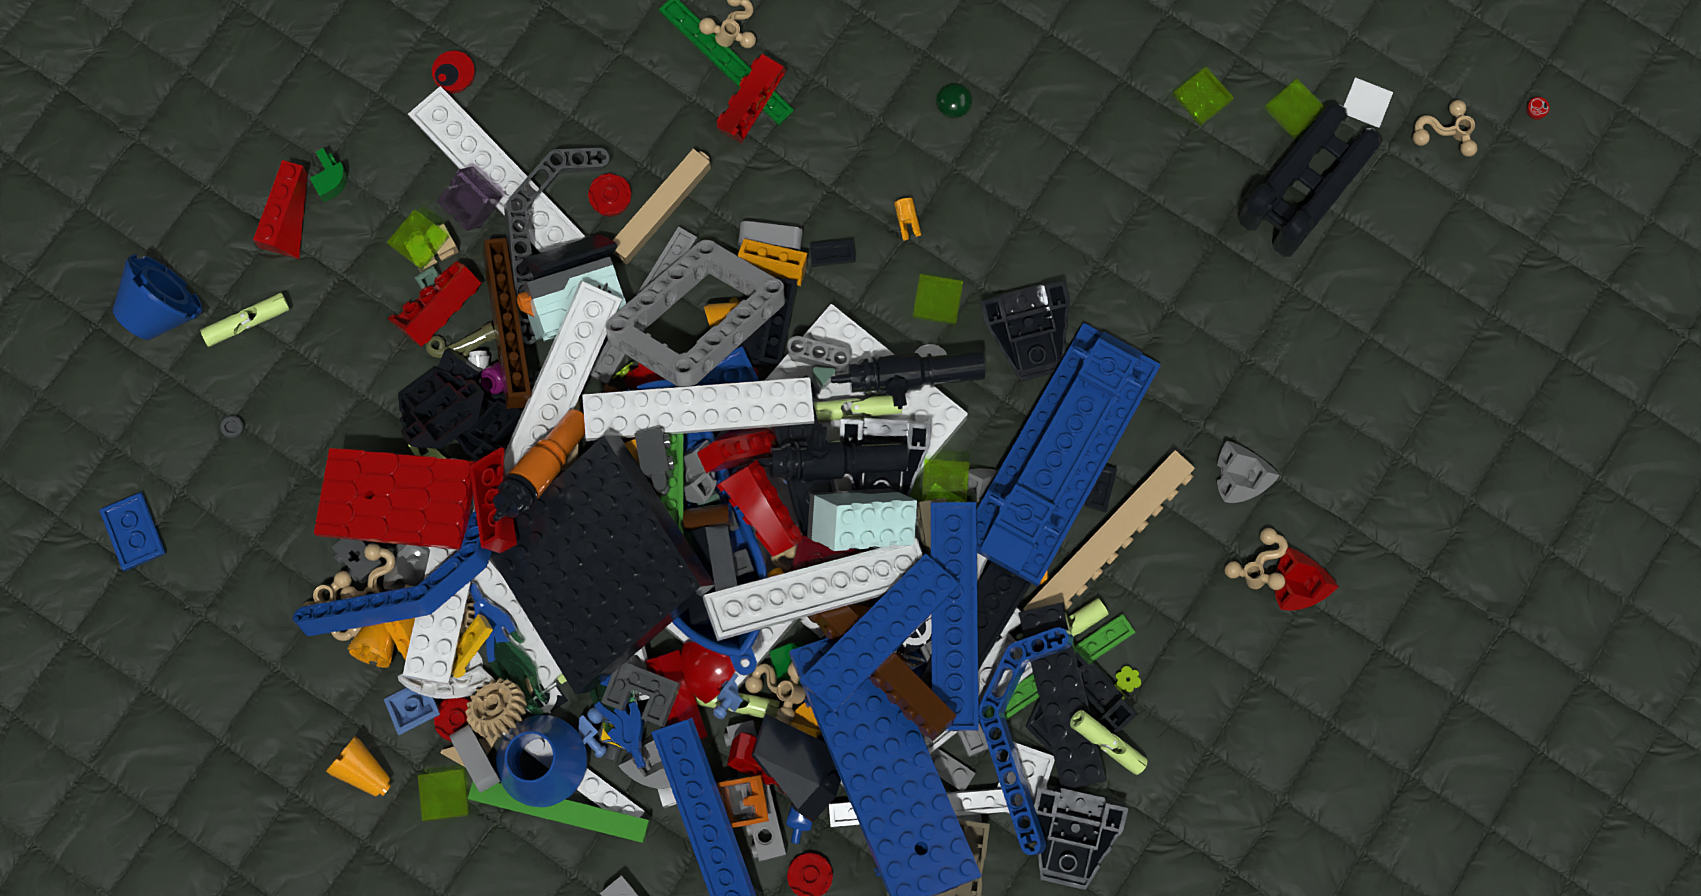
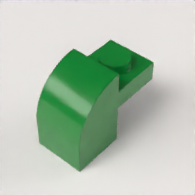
(331, 180)

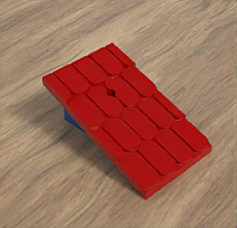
(395, 499)

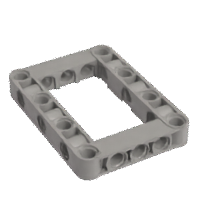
(705, 258)

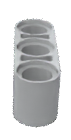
(772, 234)
(810, 346)
(474, 758)

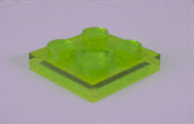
(1203, 96)
(1295, 108)
(418, 239)
(937, 299)
(945, 480)
(443, 795)

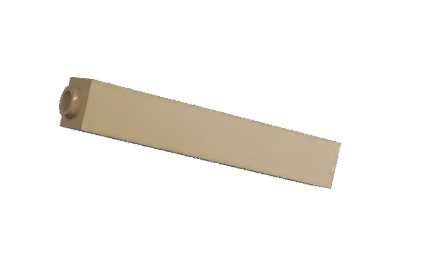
(661, 205)

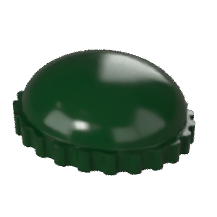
(954, 100)

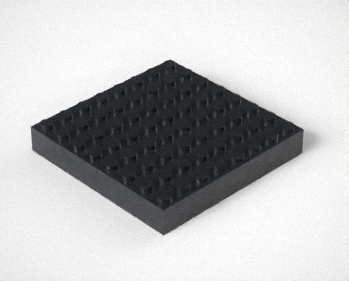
(600, 565)

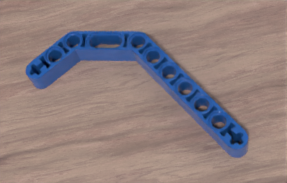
(404, 602)
(1006, 742)

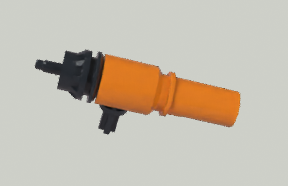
(538, 467)

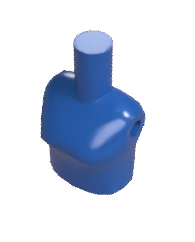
(798, 823)

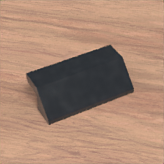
(568, 256)
(767, 343)
(715, 553)

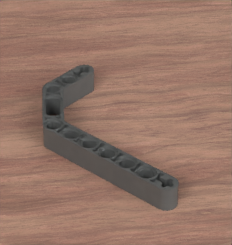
(524, 200)

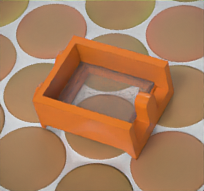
(744, 801)

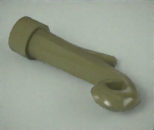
(466, 344)

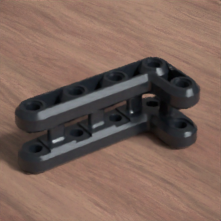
(1267, 199)

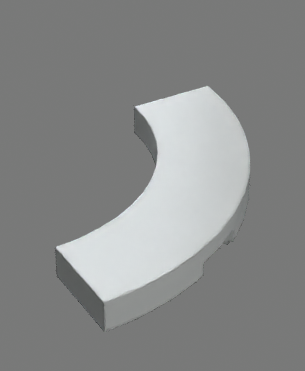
(457, 687)

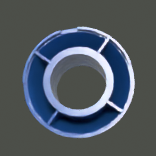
(153, 299)
(567, 766)

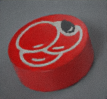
(1537, 108)

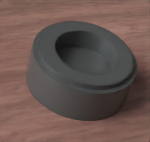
(232, 427)

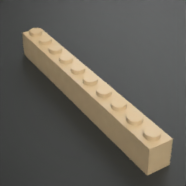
(1115, 533)

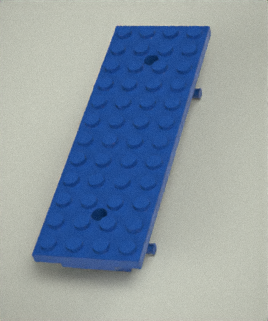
(1061, 452)
(892, 788)

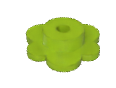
(623, 372)
(1127, 672)

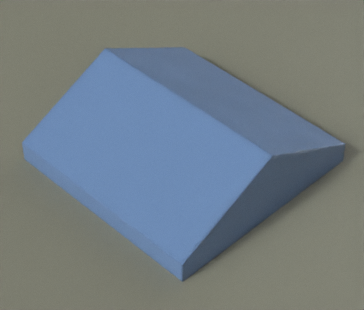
(410, 709)

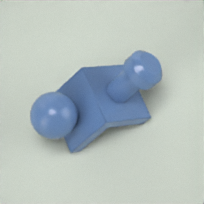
(729, 697)
(587, 731)

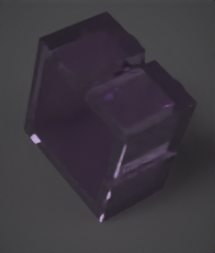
(475, 196)

